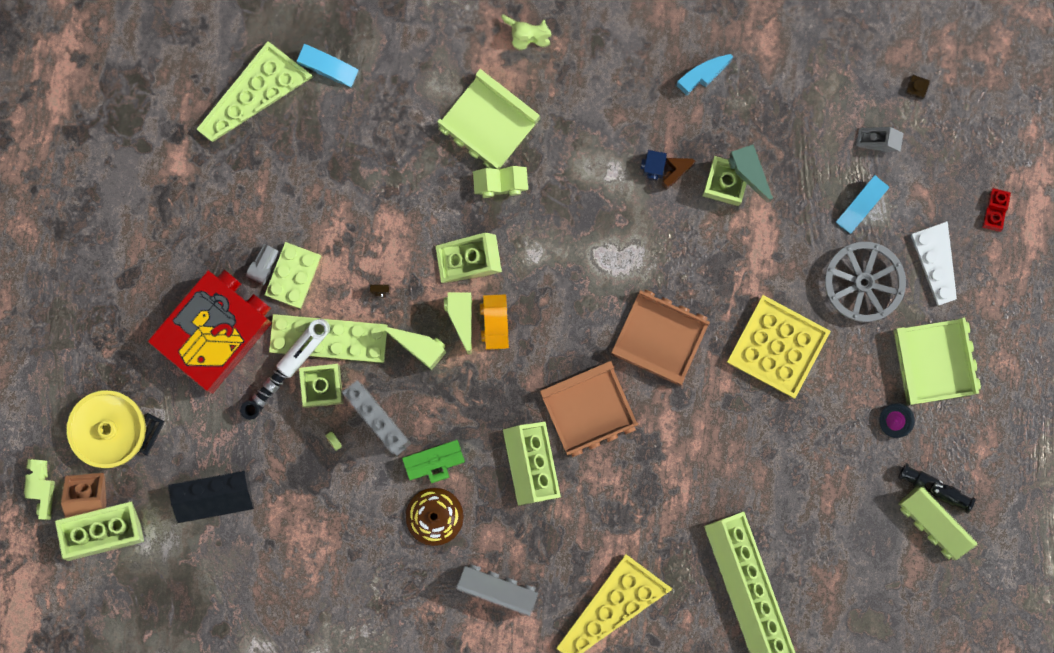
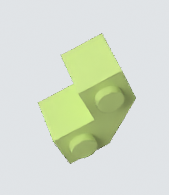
(500, 181)

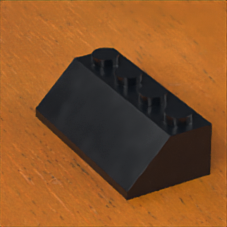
(211, 496)

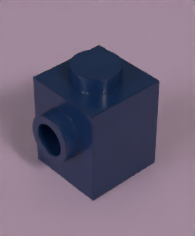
(653, 165)

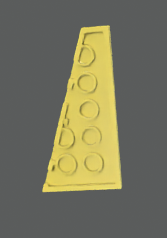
(618, 600)

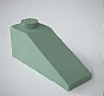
(750, 170)

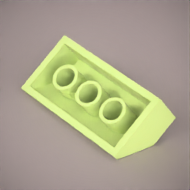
(531, 463)
(937, 524)
(99, 531)

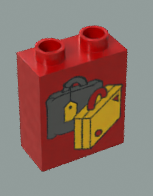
(212, 330)

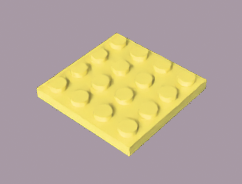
(778, 346)

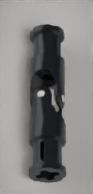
(939, 489)

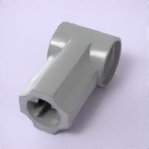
(260, 269)

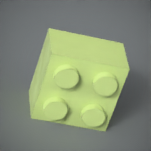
(724, 183)
(321, 385)

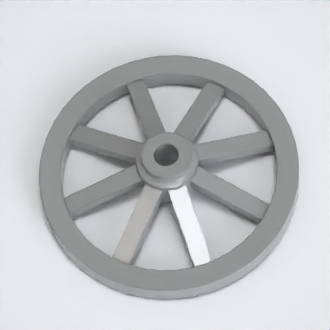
(870, 280)

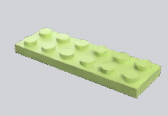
(345, 340)

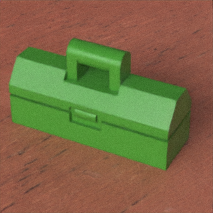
(434, 458)

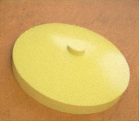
(106, 429)

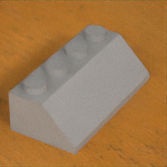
(497, 590)

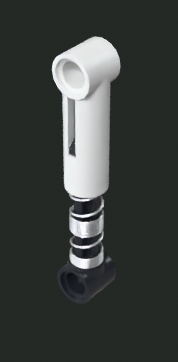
(286, 368)

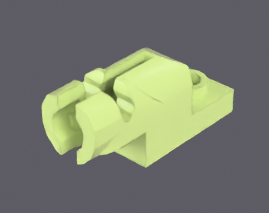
(38, 488)

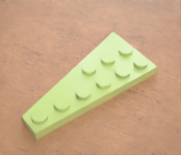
(259, 85)

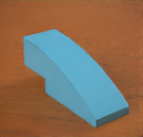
(327, 65)
(703, 73)
(862, 204)

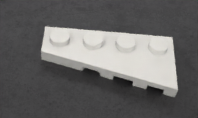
(936, 259)

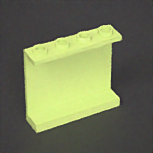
(488, 121)

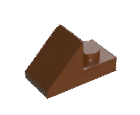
(680, 167)

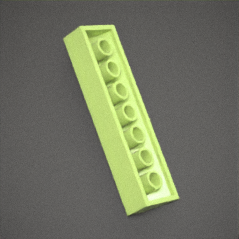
(748, 585)

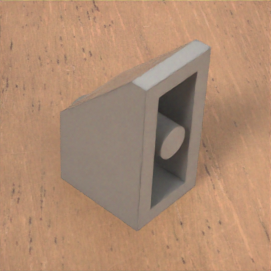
(880, 138)

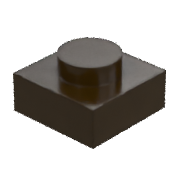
(917, 87)
(380, 290)

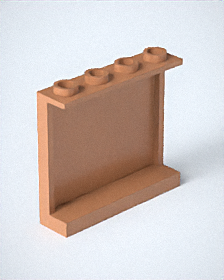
(660, 337)
(589, 409)

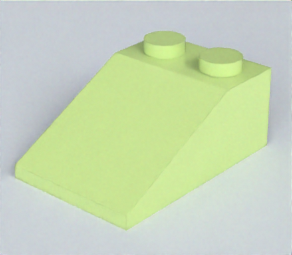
(468, 258)
(460, 312)
(421, 346)

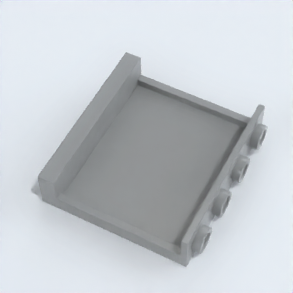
(376, 418)

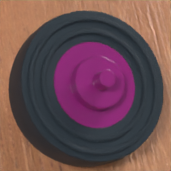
(897, 420)

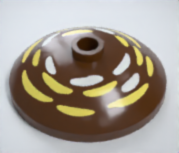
(449, 516)

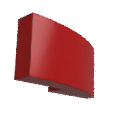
(996, 210)

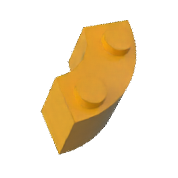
(495, 320)

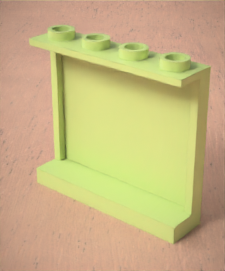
(936, 361)

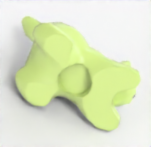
(525, 33)

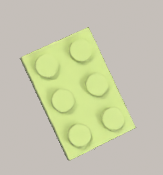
(293, 275)

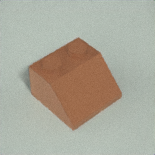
(83, 494)

